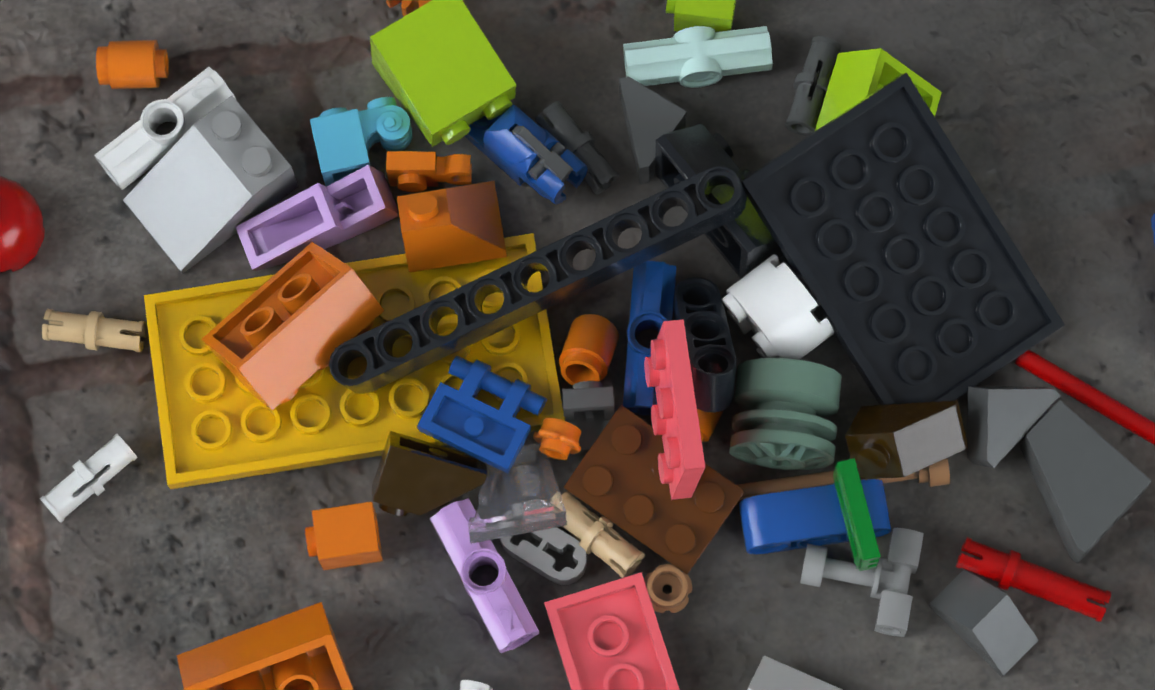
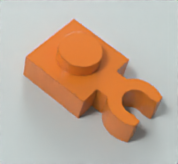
(418, 170)

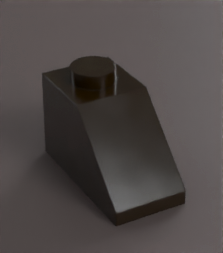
(904, 437)
(422, 475)

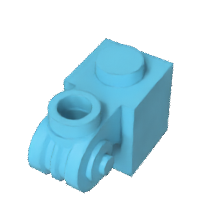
(347, 135)

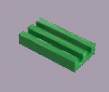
(856, 515)

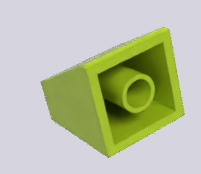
(442, 70)

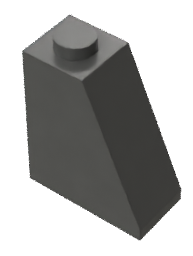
(1080, 478)

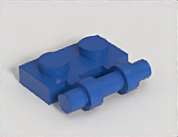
(477, 427)

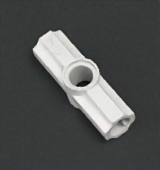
(141, 147)

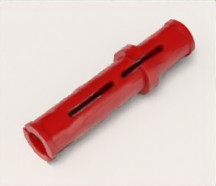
(1033, 579)

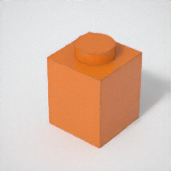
(344, 536)

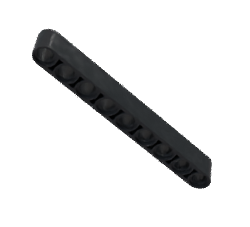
(563, 282)

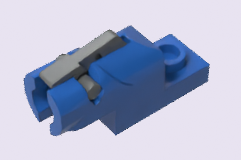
(528, 153)

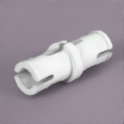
(88, 477)

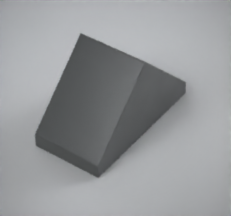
(647, 119)
(1001, 418)
(985, 620)

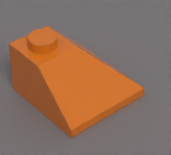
(451, 226)

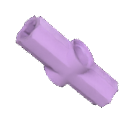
(497, 603)

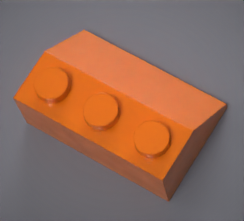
(293, 325)
(277, 655)

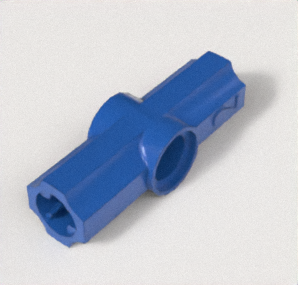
(650, 305)

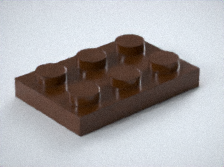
(624, 485)

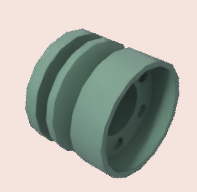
(785, 413)

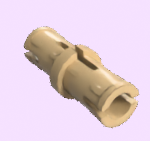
(94, 330)
(600, 538)

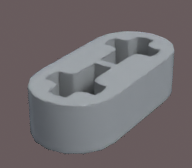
(543, 563)

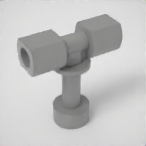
(887, 581)

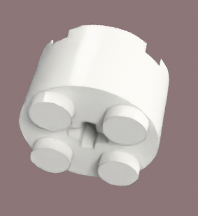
(777, 310)

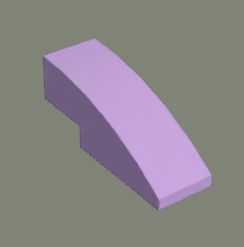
(318, 216)

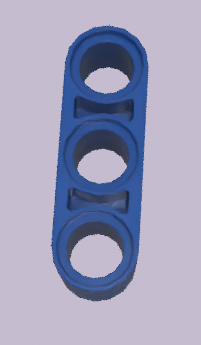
(805, 517)

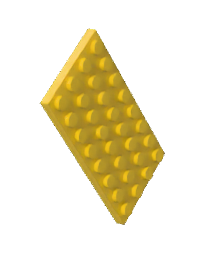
(225, 433)

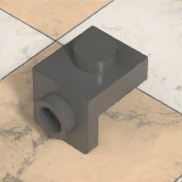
(588, 408)

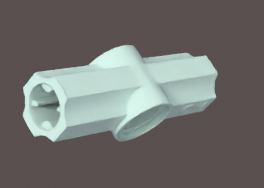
(698, 56)

